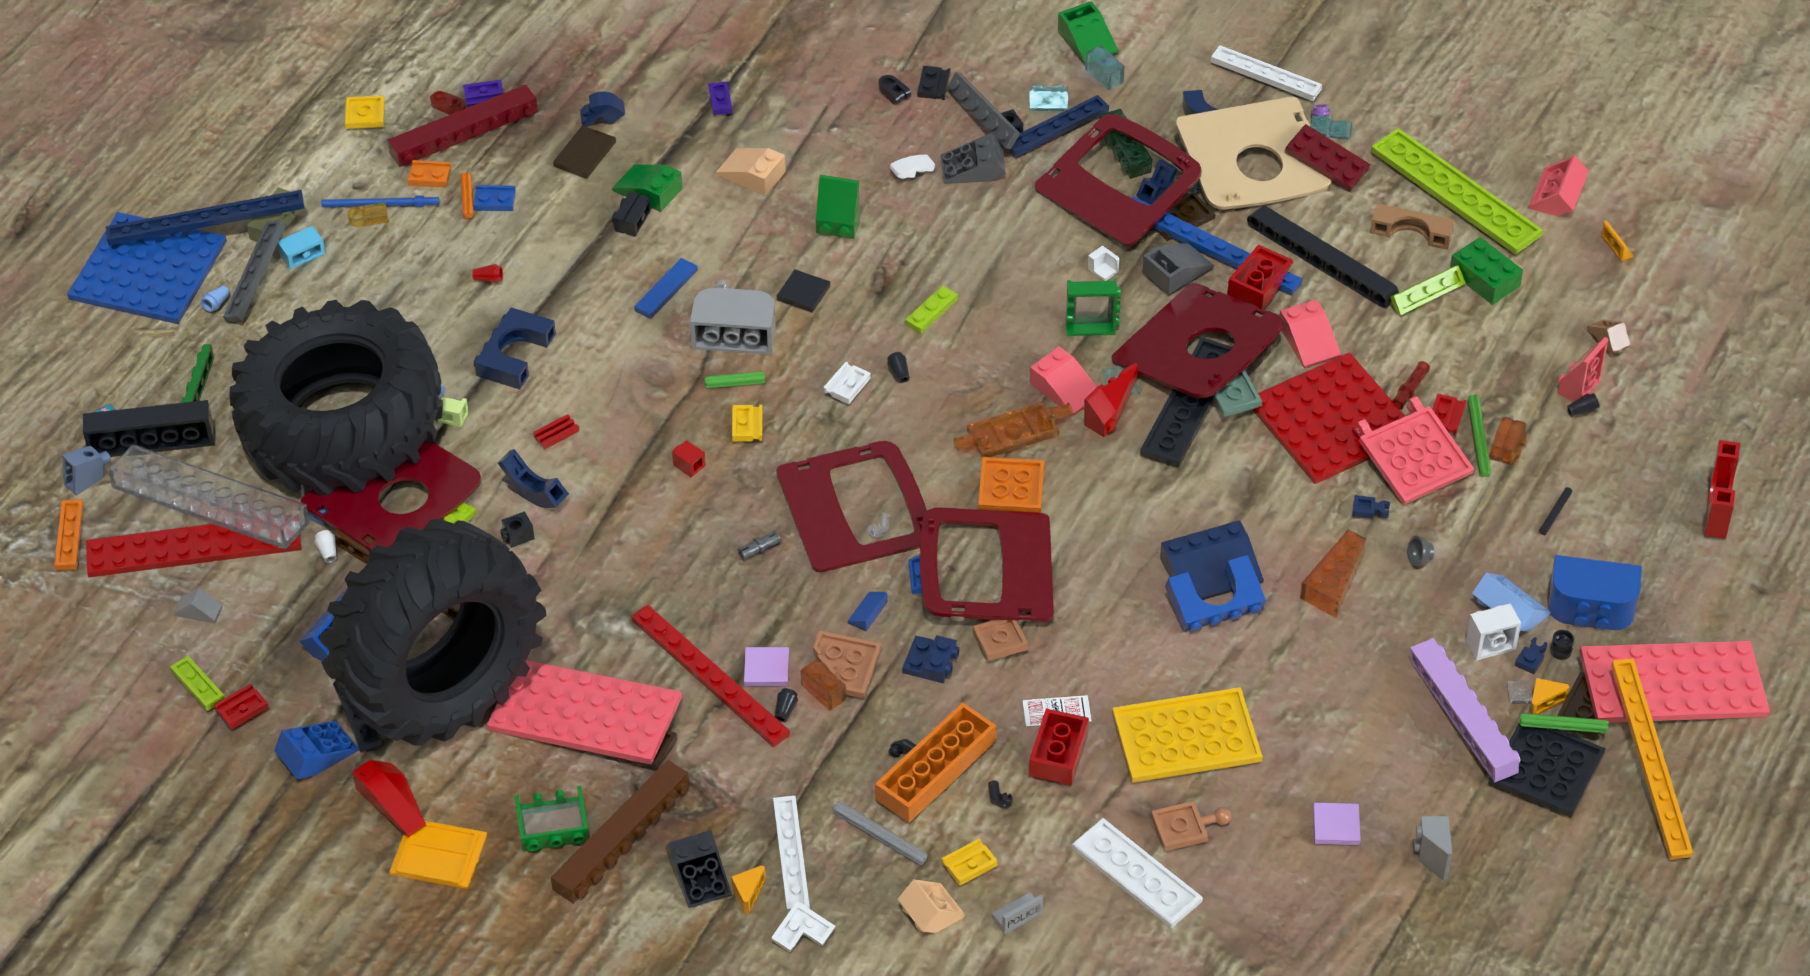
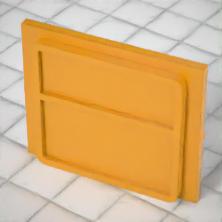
(439, 855)

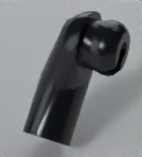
(900, 746)
(1002, 800)

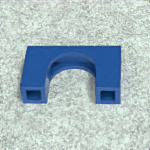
(1195, 612)

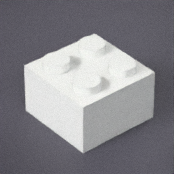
(1493, 631)

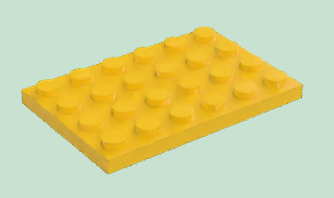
(1186, 734)

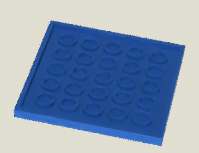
(148, 275)

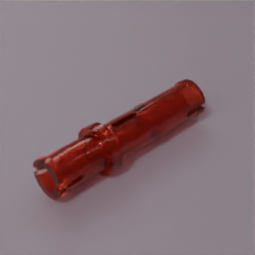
(1406, 390)

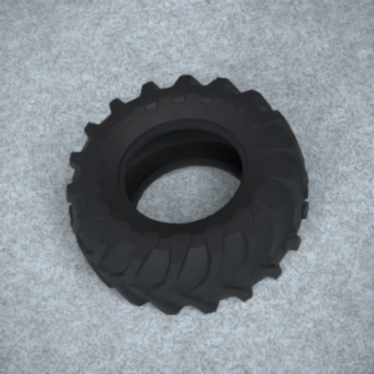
(343, 443)
(399, 597)

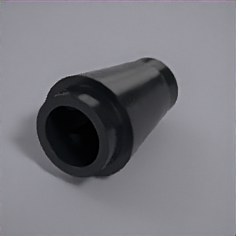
(898, 365)
(1586, 404)
(785, 704)

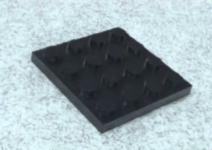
(1551, 768)

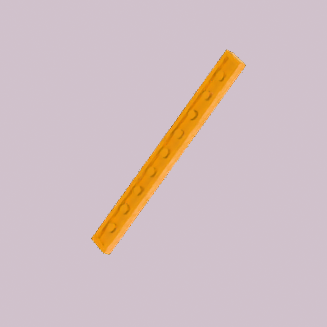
(1651, 759)

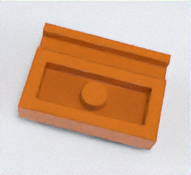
(429, 174)

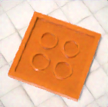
(1011, 484)

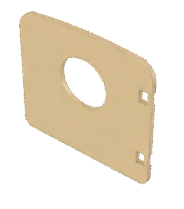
(1222, 134)

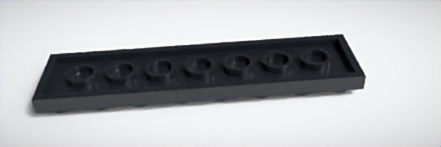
(1181, 415)

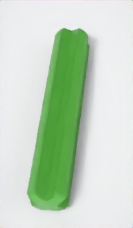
(735, 379)

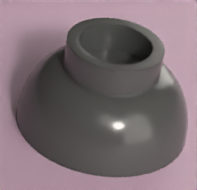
(1419, 551)

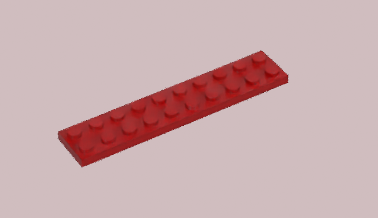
(173, 549)

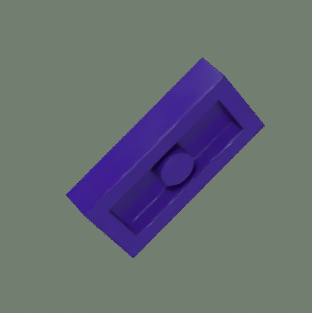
(720, 98)

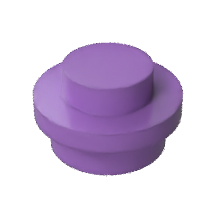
(1320, 109)

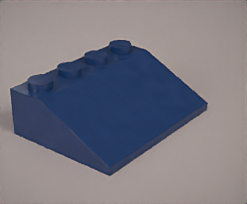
(1206, 556)

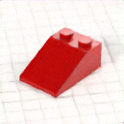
(1259, 277)

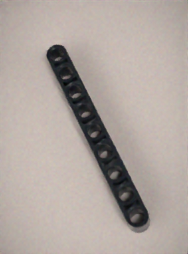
(1322, 255)

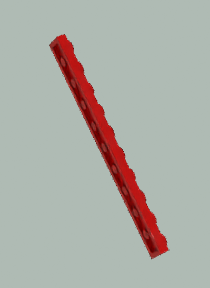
(711, 676)

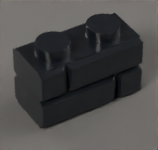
(631, 213)

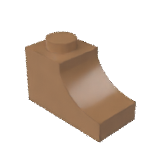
(1614, 331)

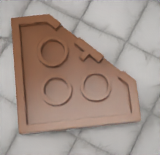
(848, 659)

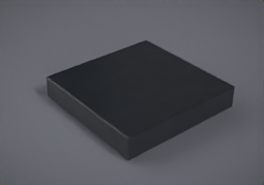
(803, 290)

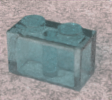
(1104, 67)

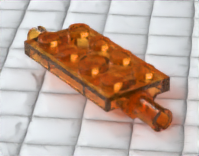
(1013, 429)

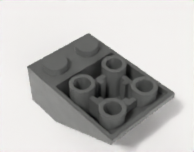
(974, 162)
(1174, 265)

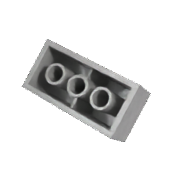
(733, 321)

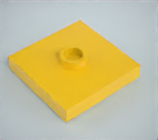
(364, 112)

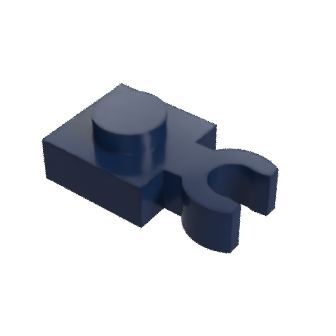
(1367, 507)
(1532, 657)

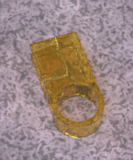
(372, 215)

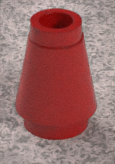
(489, 273)

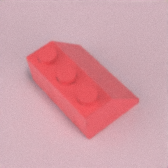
(1559, 187)

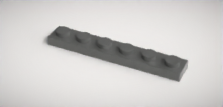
(983, 110)
(254, 271)

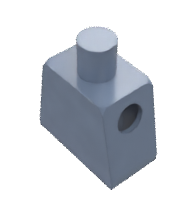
(83, 468)

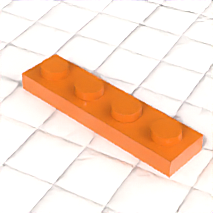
(69, 534)

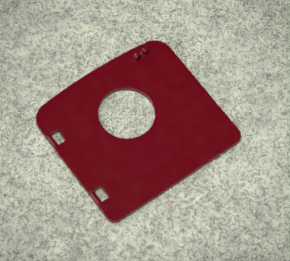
(1163, 340)
(361, 515)

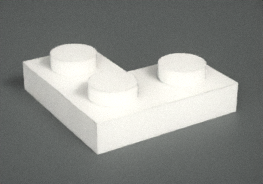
(802, 922)

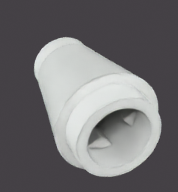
(326, 545)

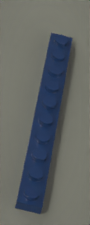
(204, 217)

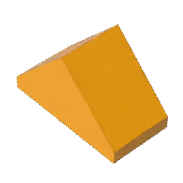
(1548, 695)
(748, 886)

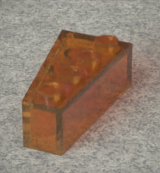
(1334, 574)

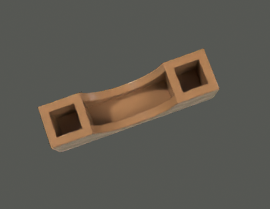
(1392, 219)

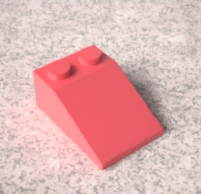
(1309, 333)
(1584, 373)
(1062, 379)

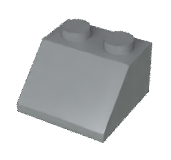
(1434, 844)

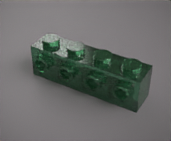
(1130, 153)

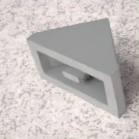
(198, 606)

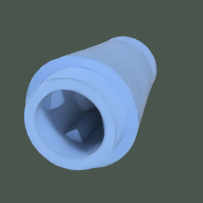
(212, 300)

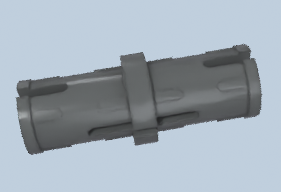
(759, 545)

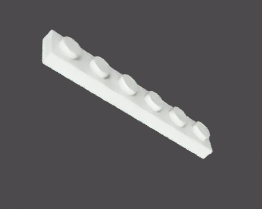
(1266, 73)
(790, 851)

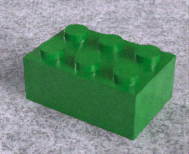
(1487, 270)

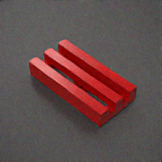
(554, 429)

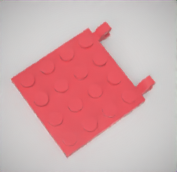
(1415, 453)

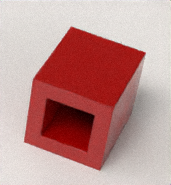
(688, 458)

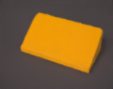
(1615, 242)

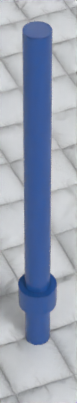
(418, 201)

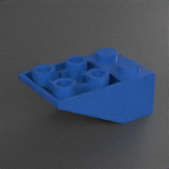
(314, 748)

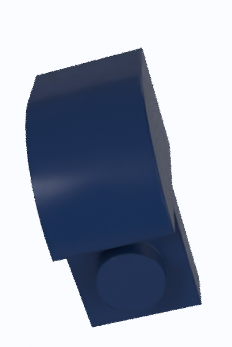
(602, 105)
(1160, 181)

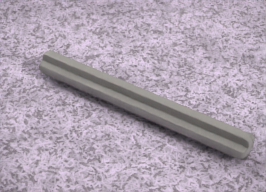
(880, 833)

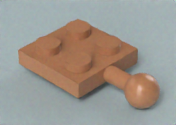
(1000, 638)
(1182, 825)

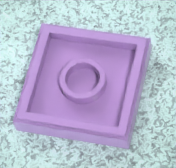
(766, 666)
(1336, 823)

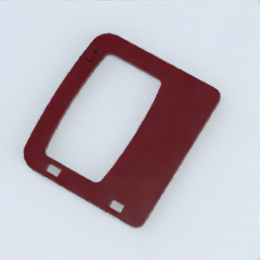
(1103, 205)
(821, 519)
(1025, 564)

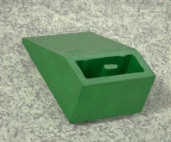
(1085, 29)

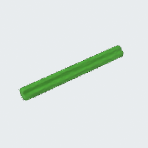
(1479, 435)

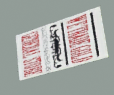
(1035, 708)

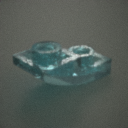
(1331, 128)

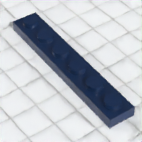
(1059, 125)

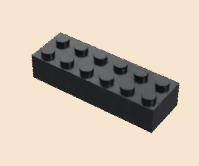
(150, 427)

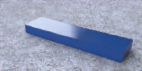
(666, 288)

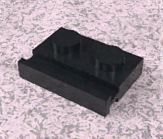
(933, 82)

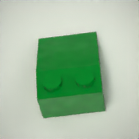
(656, 181)
(838, 207)

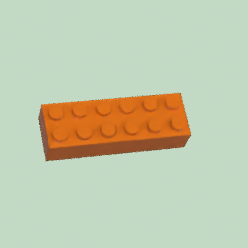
(935, 762)

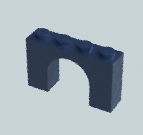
(514, 327)

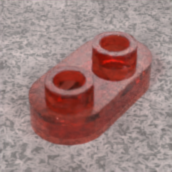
(446, 102)

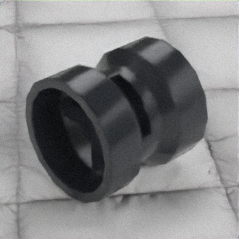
(1562, 644)

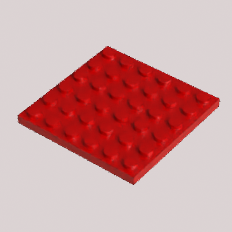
(1319, 413)

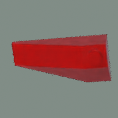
(1107, 402)
(390, 793)

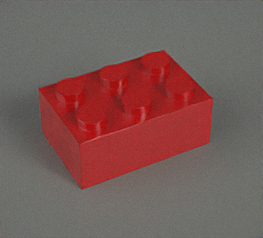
(1058, 746)

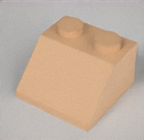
(930, 906)

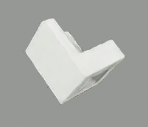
(1103, 263)

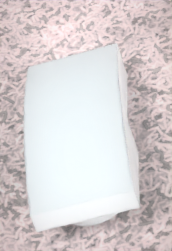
(908, 166)

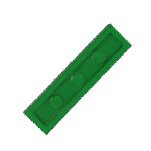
(199, 374)

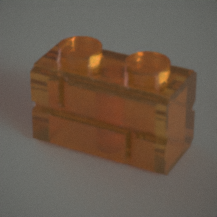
(1508, 441)
(823, 684)

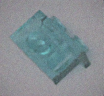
(1048, 98)

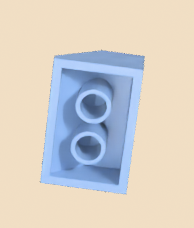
(1498, 590)

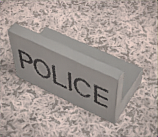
(1018, 912)

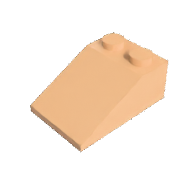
(754, 168)

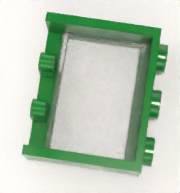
(1092, 308)
(552, 822)

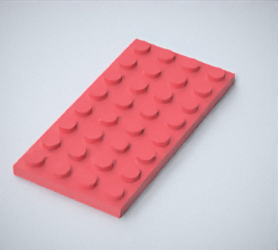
(1679, 680)
(587, 712)

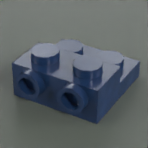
(931, 658)

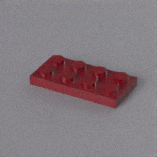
(1327, 157)

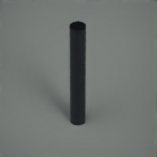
(1555, 511)

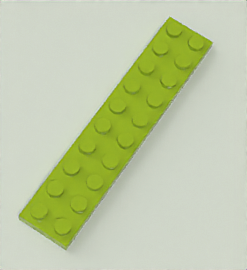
(1457, 191)

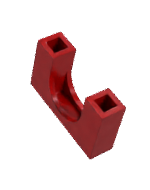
(1721, 493)

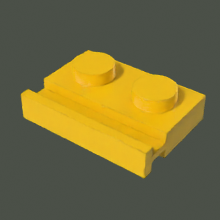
(747, 423)
(969, 862)

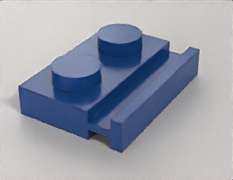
(494, 198)

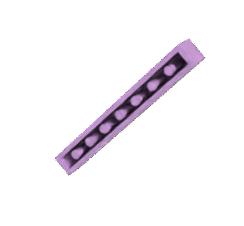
(1465, 710)

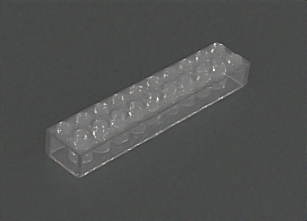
(209, 496)

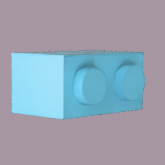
(301, 247)

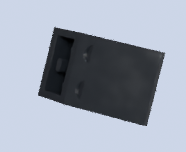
(698, 869)

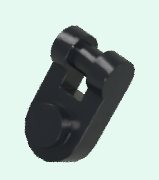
(889, 84)

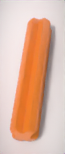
(466, 192)

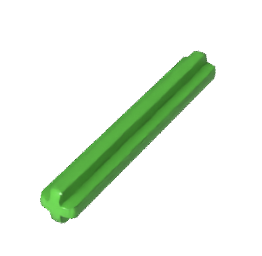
(1563, 723)

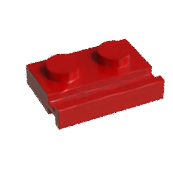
(1449, 411)
(241, 706)

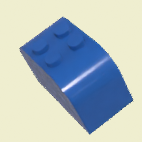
(1594, 592)

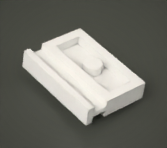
(847, 383)

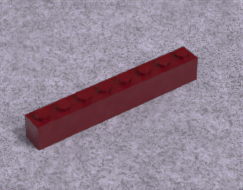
(462, 125)

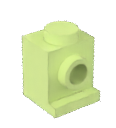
(454, 411)

